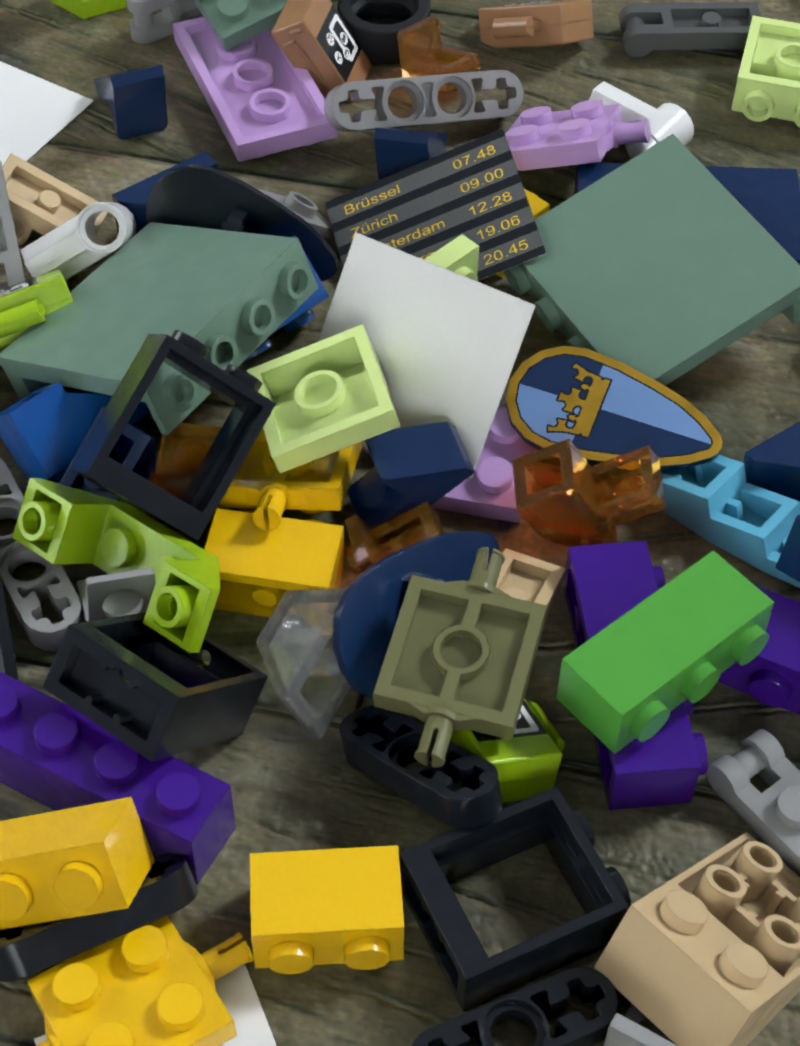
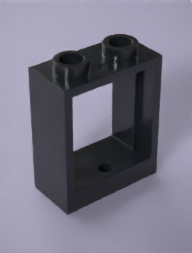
(224, 458)
(152, 688)
(460, 852)

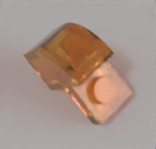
(581, 502)

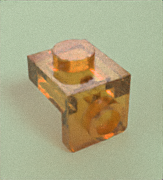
(423, 53)
(181, 456)
(372, 545)

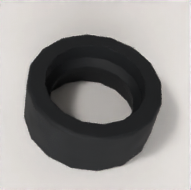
(380, 40)

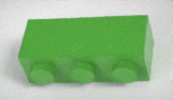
(664, 652)

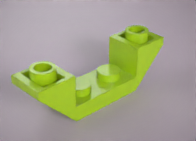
(91, 529)

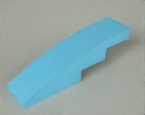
(731, 513)

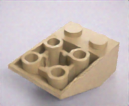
(712, 947)

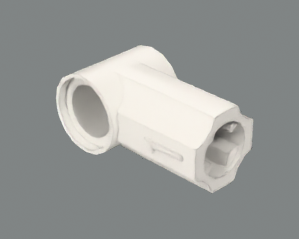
(663, 121)
(75, 245)

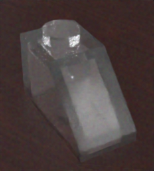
(302, 658)

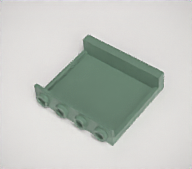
(657, 266)
(168, 277)

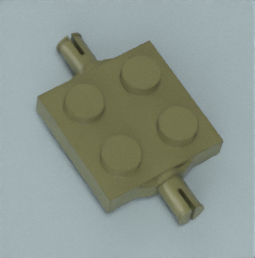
(460, 657)

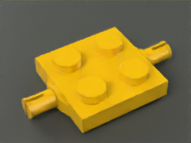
(307, 488)
(140, 991)

